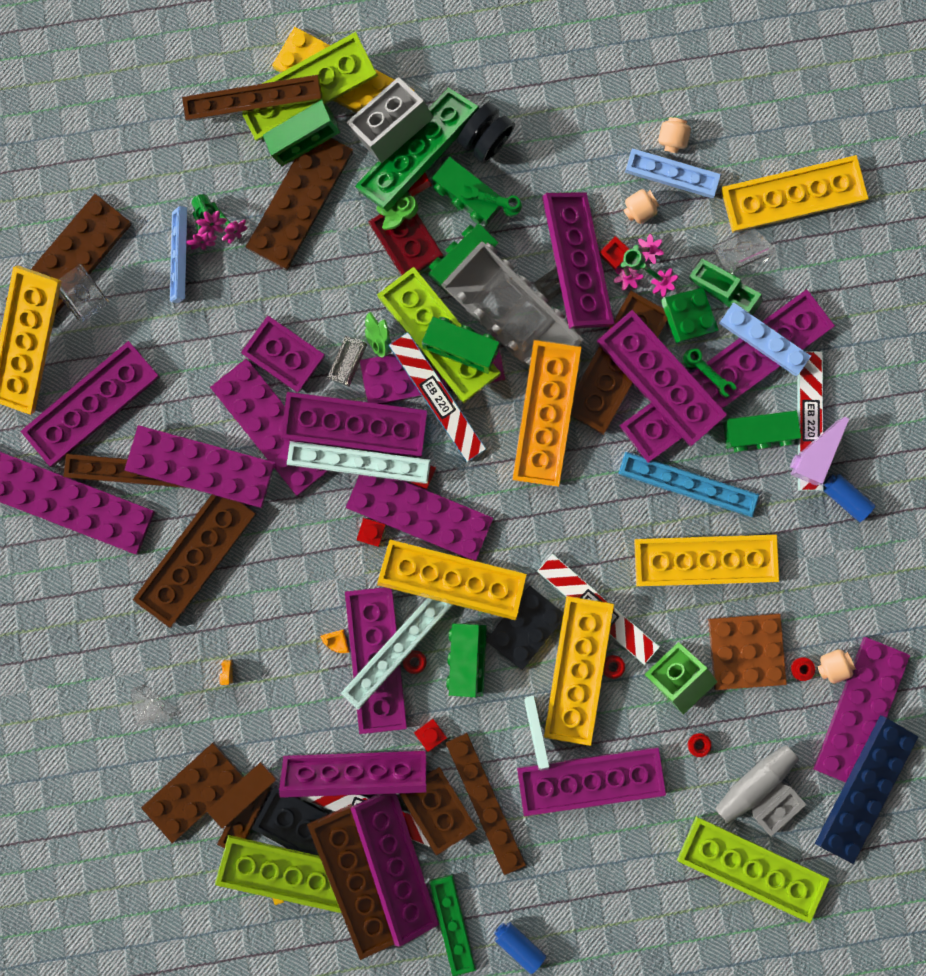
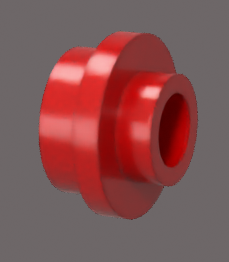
(422, 662)
(620, 667)
(795, 669)
(706, 745)

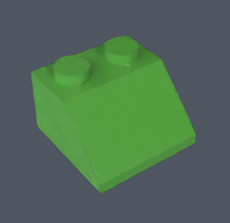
(681, 678)

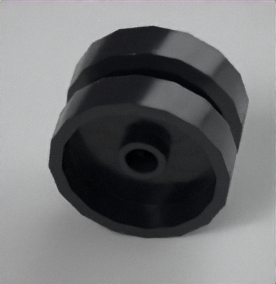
(486, 132)

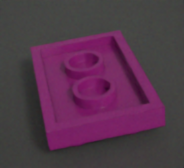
(283, 354)

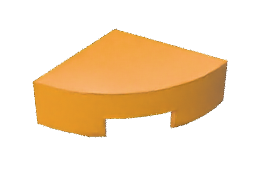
(336, 641)
(226, 676)

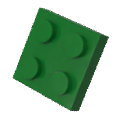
(689, 315)

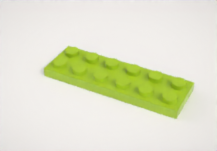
(340, 70)
(413, 306)
(753, 869)
(275, 873)

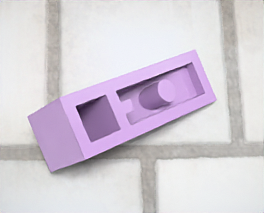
(816, 458)

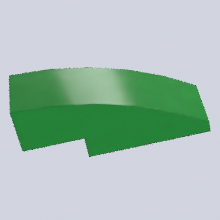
(725, 287)

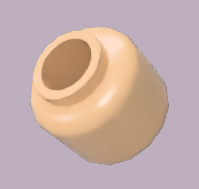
(674, 135)
(641, 206)
(836, 666)

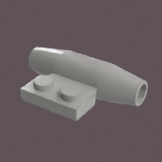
(764, 793)

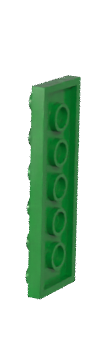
(395, 176)

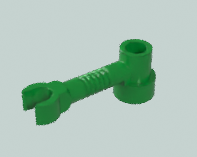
(494, 199)
(707, 370)

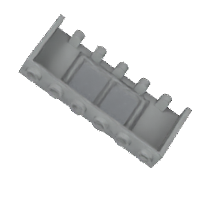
(507, 304)

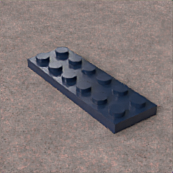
(866, 789)

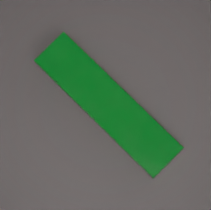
(452, 925)

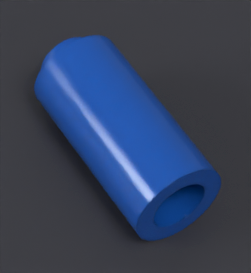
(848, 497)
(519, 947)

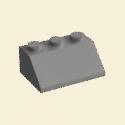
(390, 119)

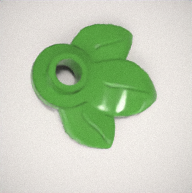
(404, 208)
(377, 335)

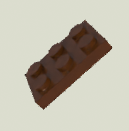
(439, 813)

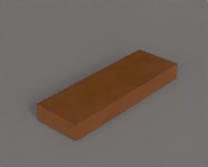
(241, 795)
(244, 821)

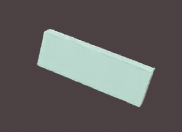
(536, 733)

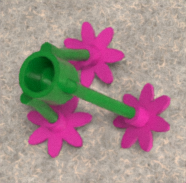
(204, 209)
(635, 260)

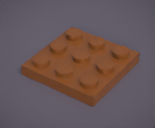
(747, 651)

